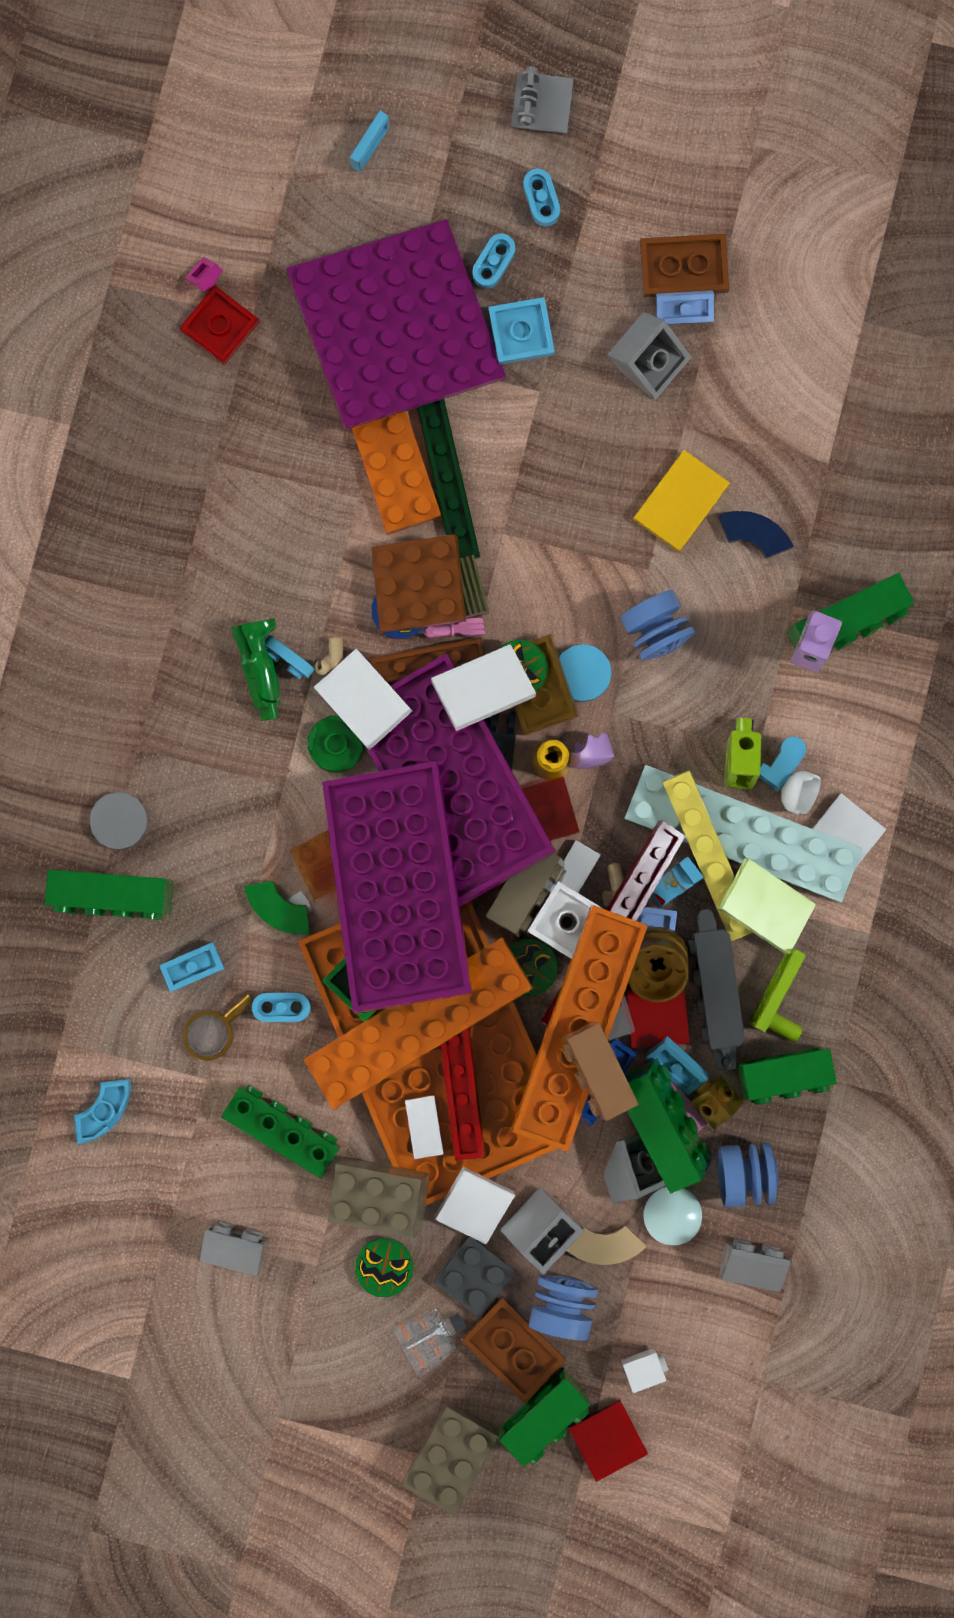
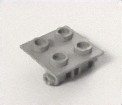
(542, 101)

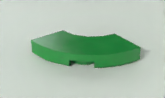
(276, 910)

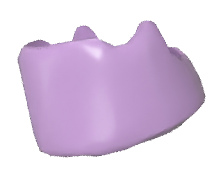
(593, 753)

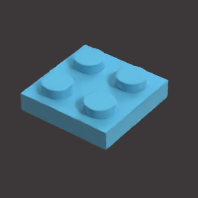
(521, 330)

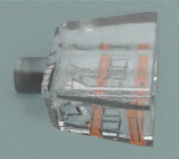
(428, 1338)

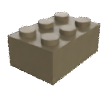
(525, 895)
(378, 1197)
(450, 1458)

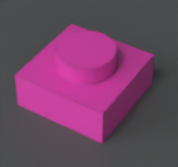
(204, 274)

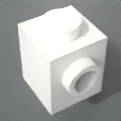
(645, 1369)

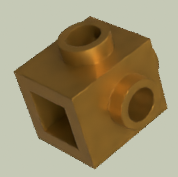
(716, 1101)

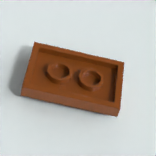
(684, 264)
(513, 1349)

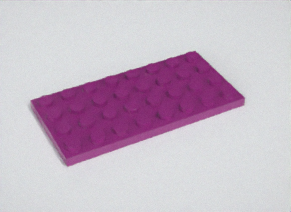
(486, 810)
(396, 888)

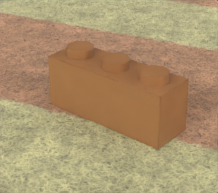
(598, 1071)

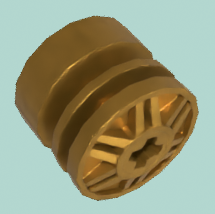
(661, 978)

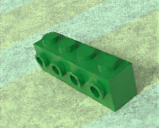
(281, 1131)

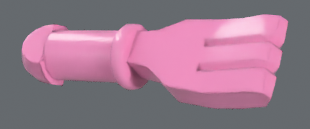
(470, 628)

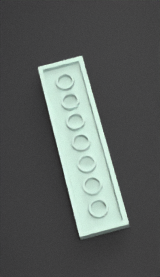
(746, 832)

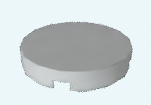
(119, 820)

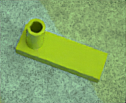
(765, 1012)

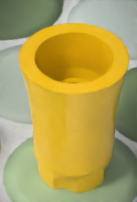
(547, 769)

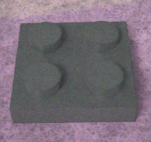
(474, 1276)

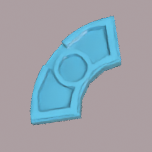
(105, 1111)

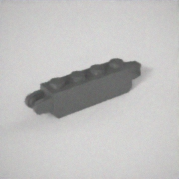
(718, 990)

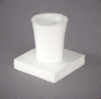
(560, 904)

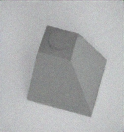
(631, 1171)

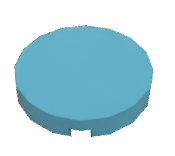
(586, 671)

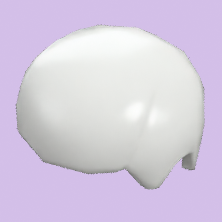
(800, 792)

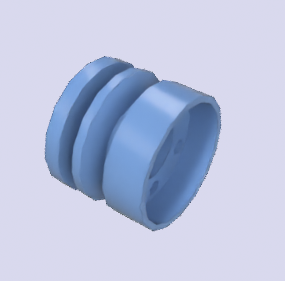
(657, 625)
(747, 1175)
(562, 1312)

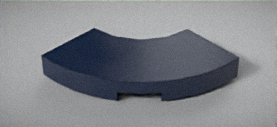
(757, 530)

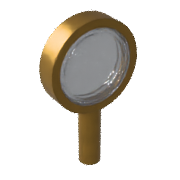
(210, 1034)

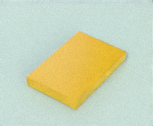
(681, 501)

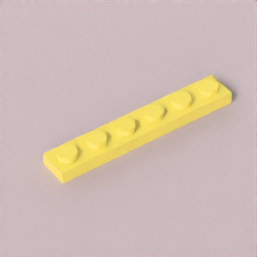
(703, 843)

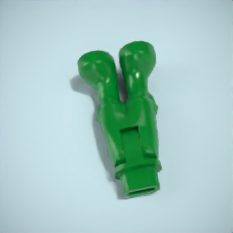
(259, 666)

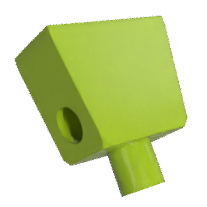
(743, 765)

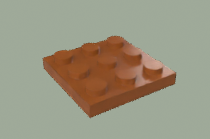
(418, 584)

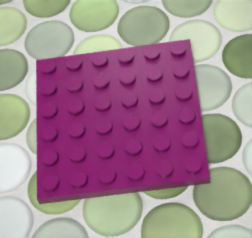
(395, 324)

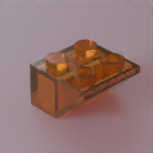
(316, 865)

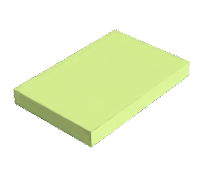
(767, 906)

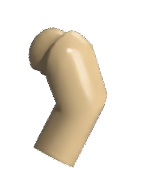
(334, 657)
(616, 878)

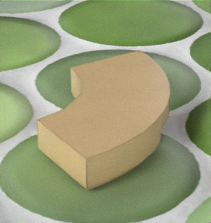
(606, 1248)

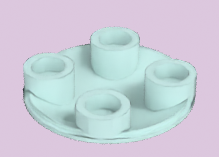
(673, 1216)

